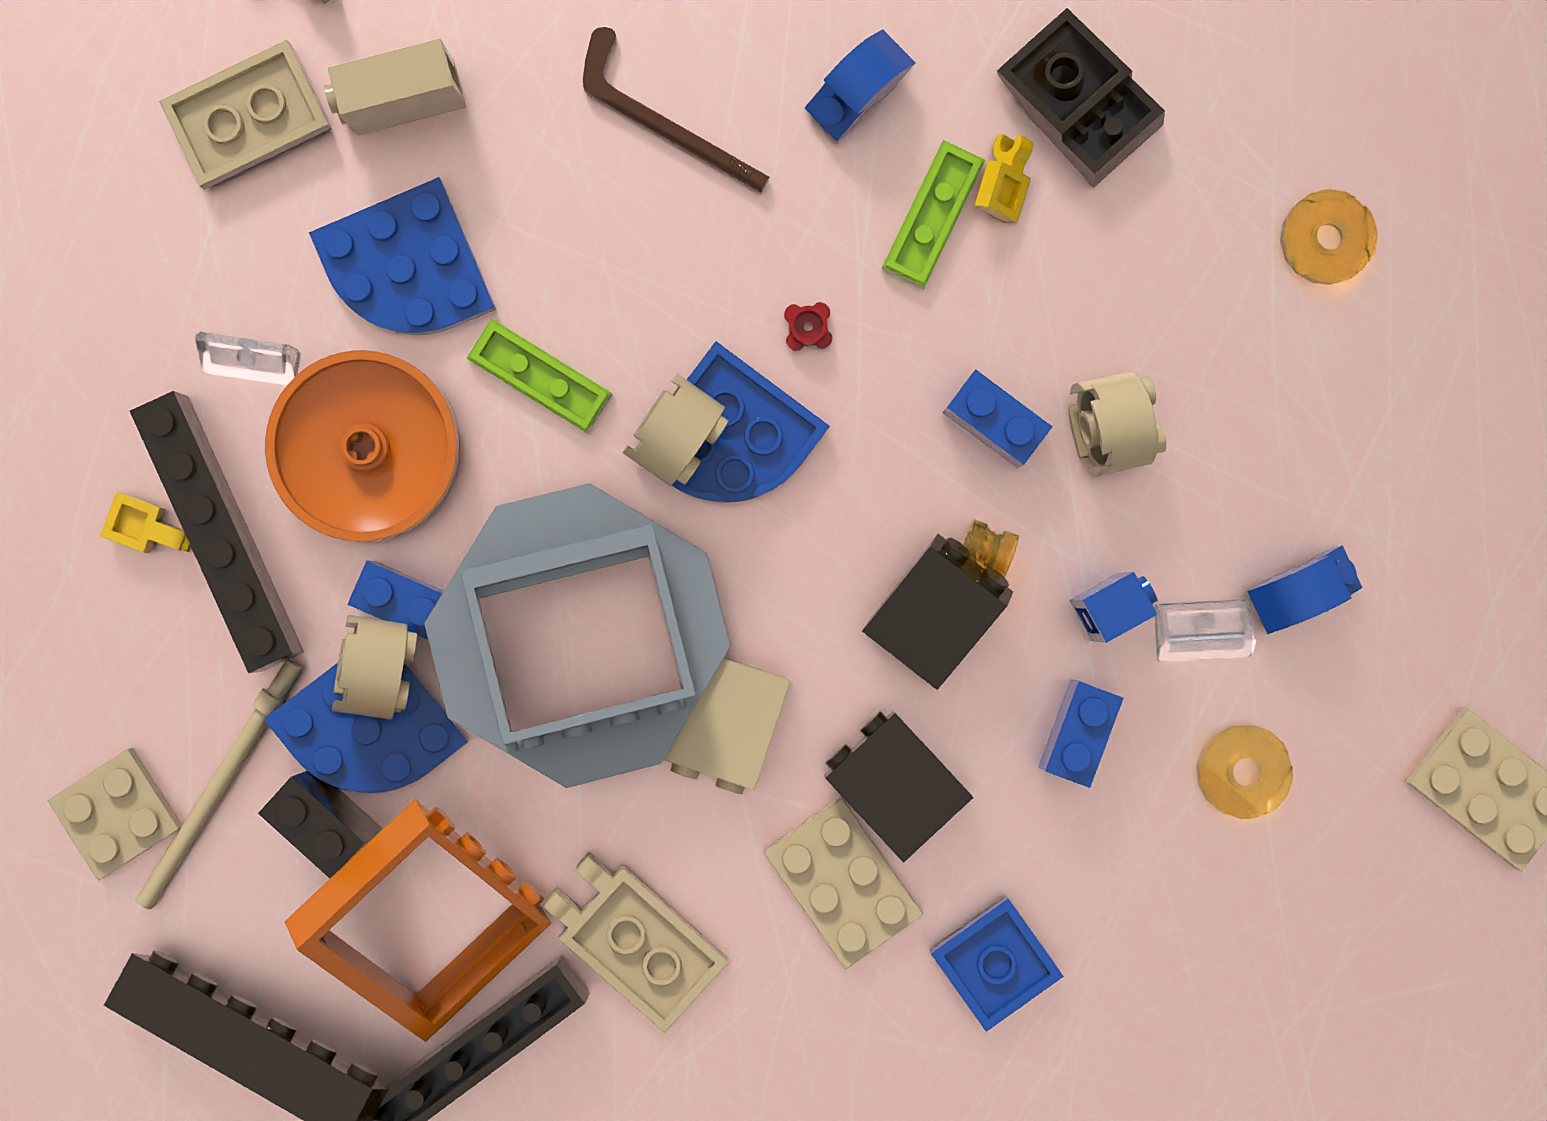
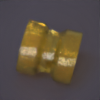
(989, 548)

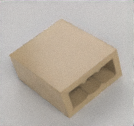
(395, 87)
(730, 727)

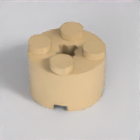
(1116, 423)
(676, 431)
(373, 667)

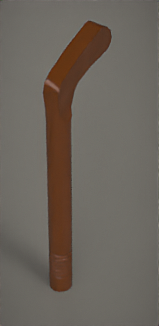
(596, 87)

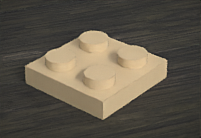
(115, 813)

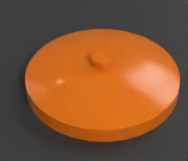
(361, 446)

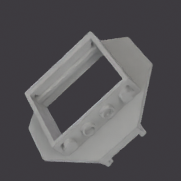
(552, 540)

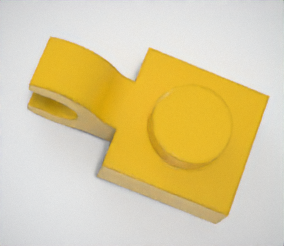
(1003, 181)
(140, 524)

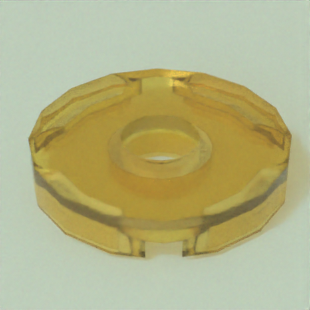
(1301, 242)
(1217, 766)

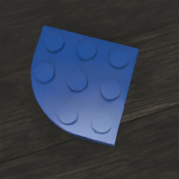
(405, 263)
(764, 436)
(360, 750)

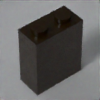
(939, 610)
(896, 784)
(319, 821)

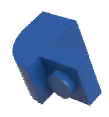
(858, 83)
(1305, 590)

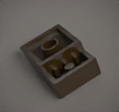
(1081, 96)

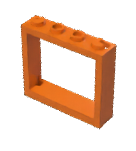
(463, 976)

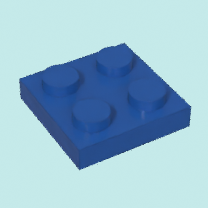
(996, 963)

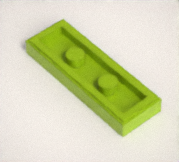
(933, 214)
(539, 376)

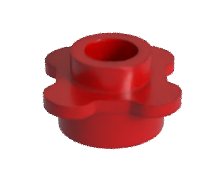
(817, 316)

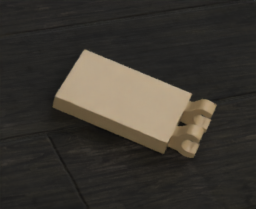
(637, 943)

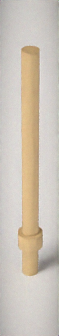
(264, 705)

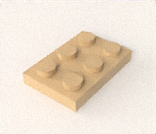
(245, 114)
(1486, 788)
(843, 883)

